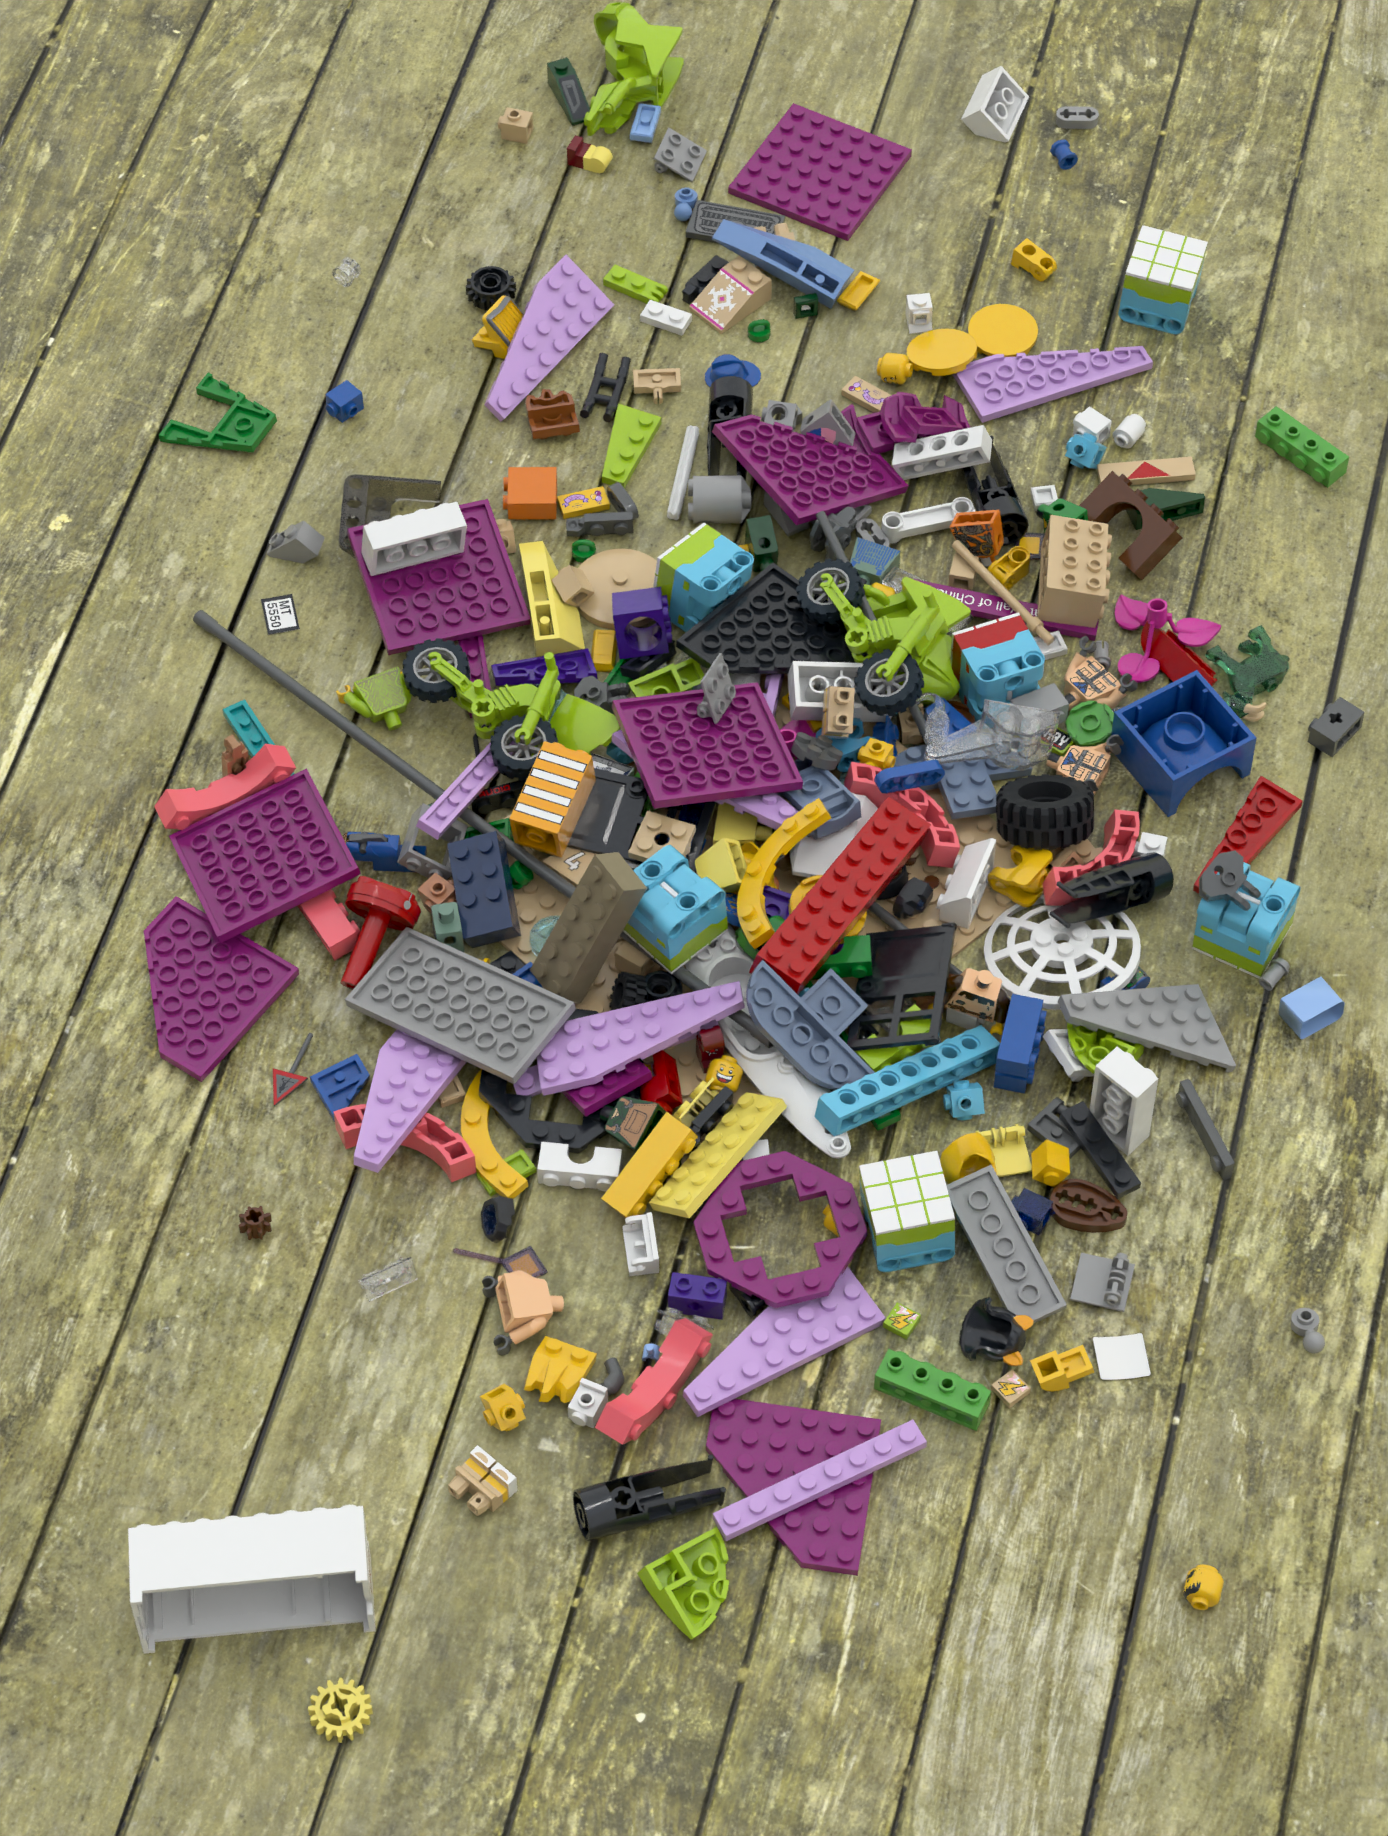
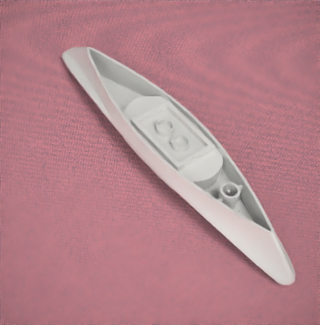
(763, 1066)

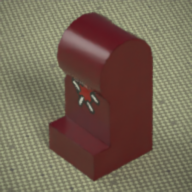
(709, 1046)

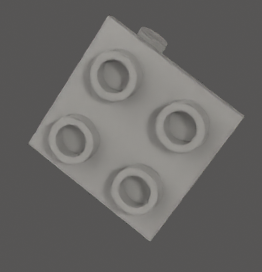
(678, 155)
(717, 690)
(1103, 1281)

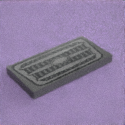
(708, 217)

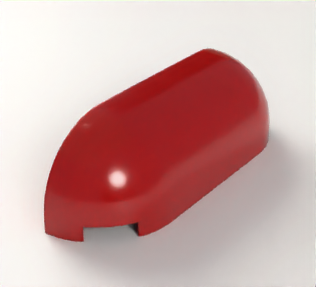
(1174, 657)

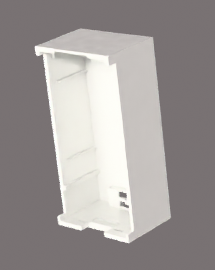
(250, 1574)

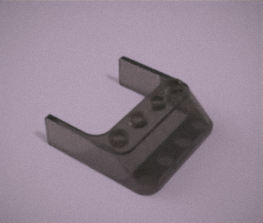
(371, 499)

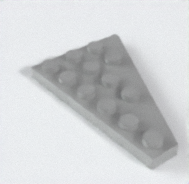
(1158, 1016)

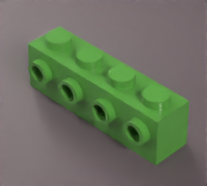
(1301, 446)
(932, 1389)

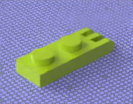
(634, 285)

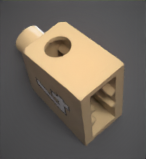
(571, 865)

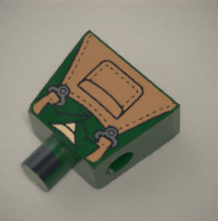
(631, 1120)

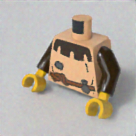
(979, 996)

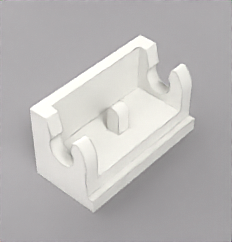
(641, 1245)

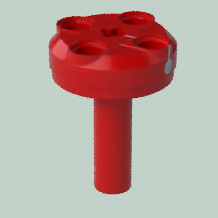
(382, 908)

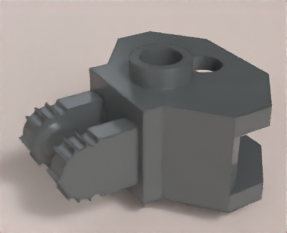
(842, 525)
(601, 693)
(1225, 885)

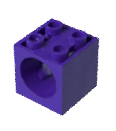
(641, 641)

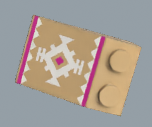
(732, 295)

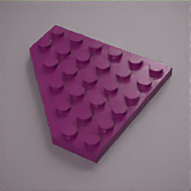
(806, 471)
(206, 989)
(772, 1442)

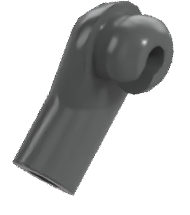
(615, 1376)

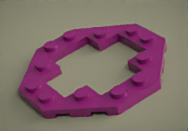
(750, 1274)

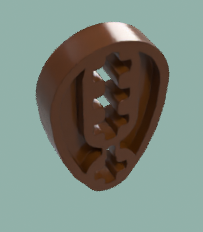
(1087, 1194)

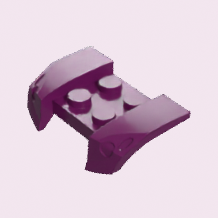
(907, 422)
(869, 429)

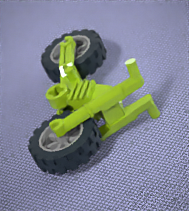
(892, 644)
(499, 708)

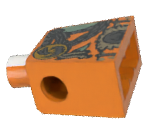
(979, 533)

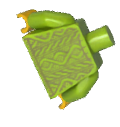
(379, 697)

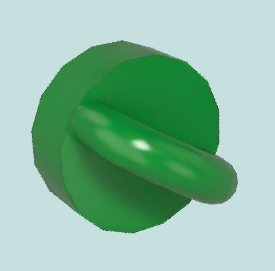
(759, 330)
(583, 550)
(520, 874)

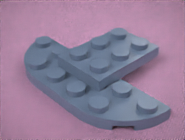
(966, 784)
(808, 1026)

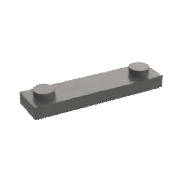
(1219, 1155)

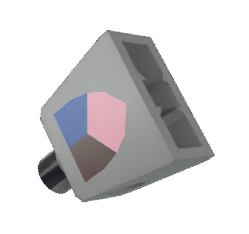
(828, 423)

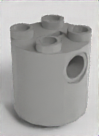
(718, 499)

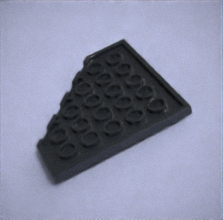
(765, 630)

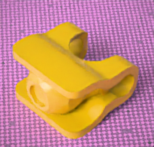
(1025, 881)

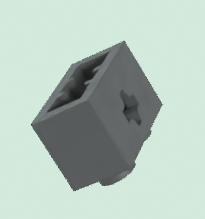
(1335, 726)

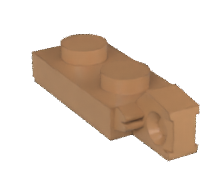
(234, 756)

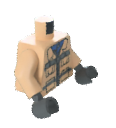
(1092, 682)
(1086, 763)
(522, 1304)

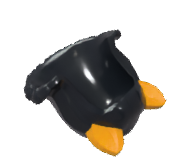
(994, 1333)

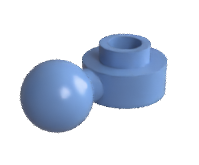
(684, 200)

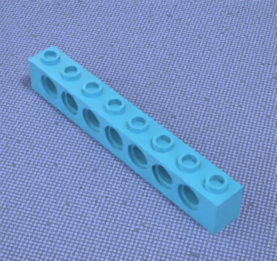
(907, 1080)

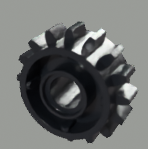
(488, 286)

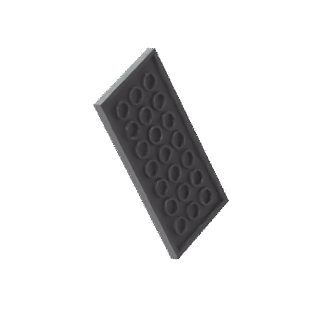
(460, 1004)

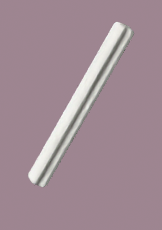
(683, 472)

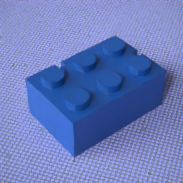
(1020, 1043)

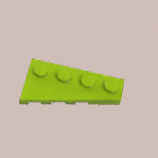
(628, 443)

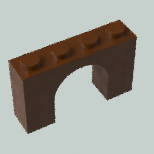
(1156, 536)

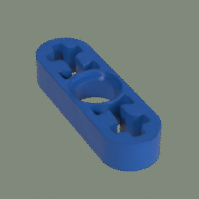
(898, 777)

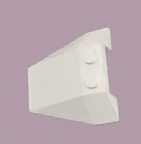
(814, 856)

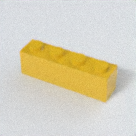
(650, 1167)

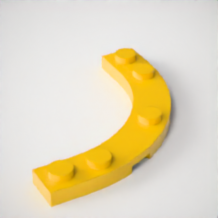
(760, 870)
(488, 1162)

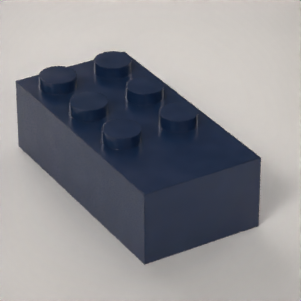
(484, 889)

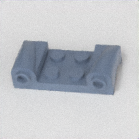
(822, 784)

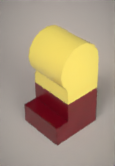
(588, 156)

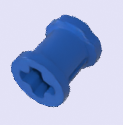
(1065, 157)

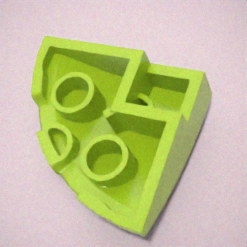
(669, 679)
(583, 724)
(1094, 1046)
(690, 1582)

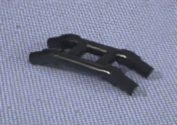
(599, 380)

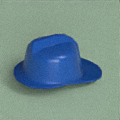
(731, 366)

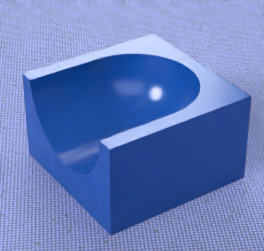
(1180, 738)

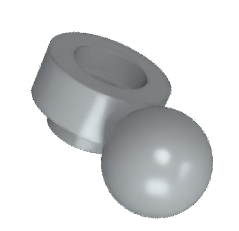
(1313, 1340)

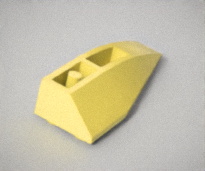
(553, 622)

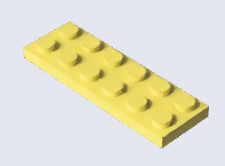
(717, 1154)

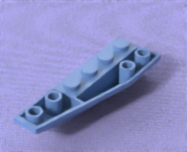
(788, 260)

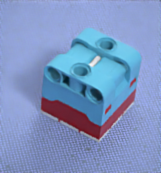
(995, 662)

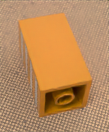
(552, 798)

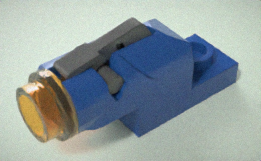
(378, 848)

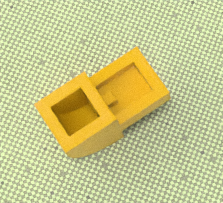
(1057, 1370)

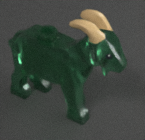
(1253, 675)

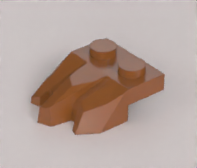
(551, 414)

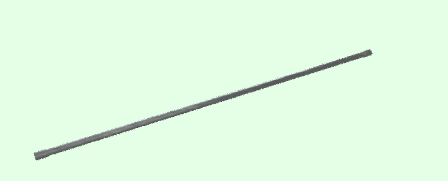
(212, 626)

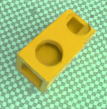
(1033, 260)

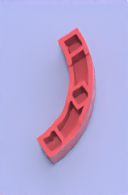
(187, 806)
(941, 840)
(1119, 844)
(428, 1137)
(658, 1385)

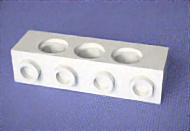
(942, 452)

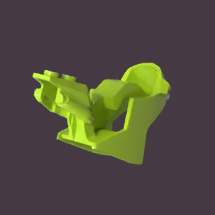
(638, 59)
(911, 603)

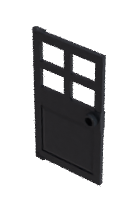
(615, 813)
(905, 966)

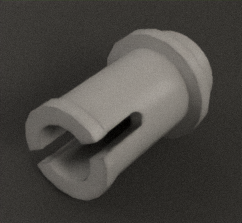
(1102, 654)
(1278, 968)

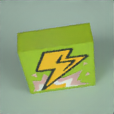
(901, 1321)

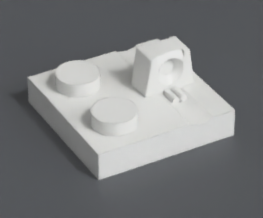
(1058, 1044)

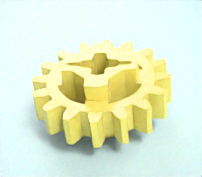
(350, 1700)

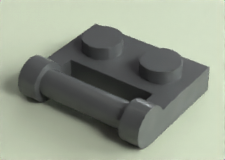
(1050, 1127)

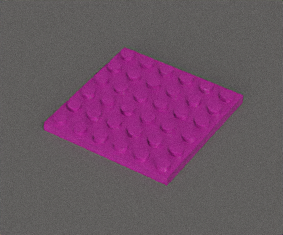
(820, 171)
(448, 595)
(698, 761)
(264, 855)

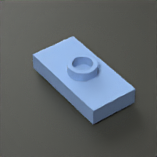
(645, 123)

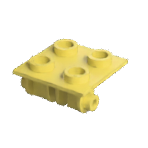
(700, 1094)
(1009, 1150)

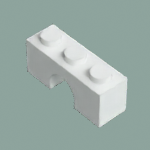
(598, 1173)

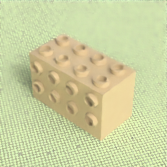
(1074, 571)

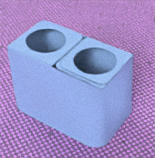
(1311, 1008)

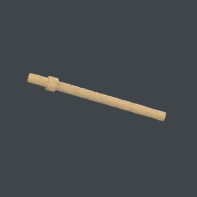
(1034, 624)

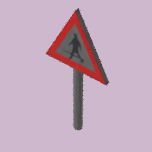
(286, 1082)

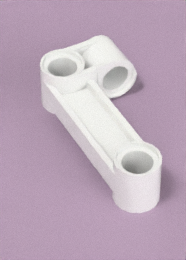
(923, 520)

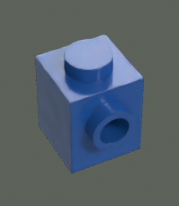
(344, 401)

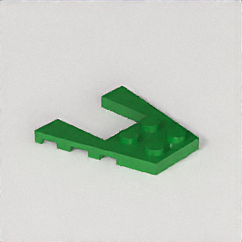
(238, 430)

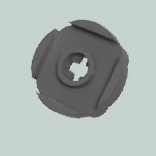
(818, 750)

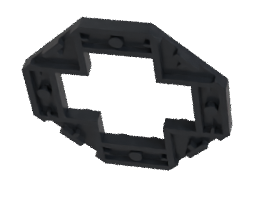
(515, 1113)

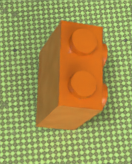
(531, 493)

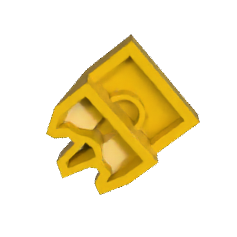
(558, 1369)

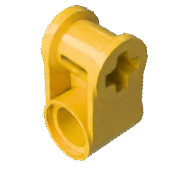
(1011, 566)

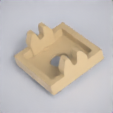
(654, 824)

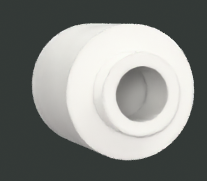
(1129, 431)

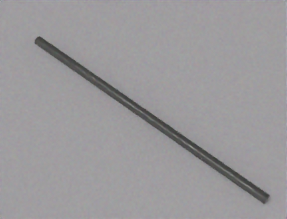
(865, 607)

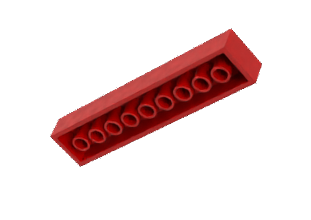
(843, 894)

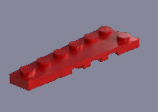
(1257, 822)

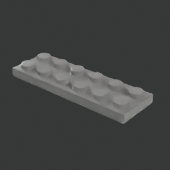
(1004, 1245)

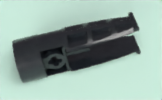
(728, 400)
(998, 498)
(1115, 888)
(641, 1494)

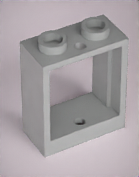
(421, 864)

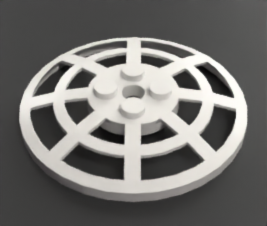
(1064, 955)

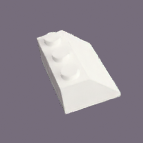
(995, 106)
(967, 883)

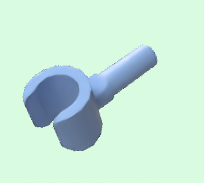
(651, 1351)

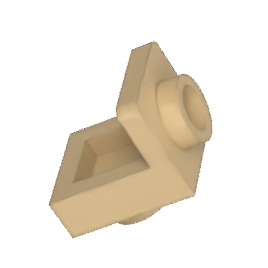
(507, 534)

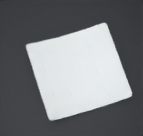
(1121, 1357)

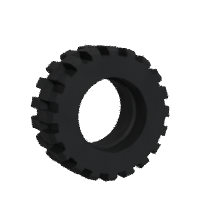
(1045, 811)

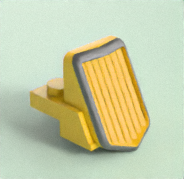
(499, 327)

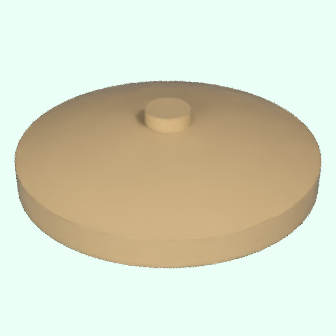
(611, 573)

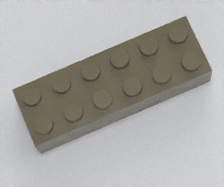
(588, 927)

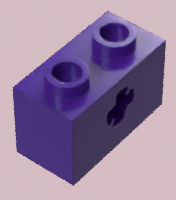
(698, 1295)

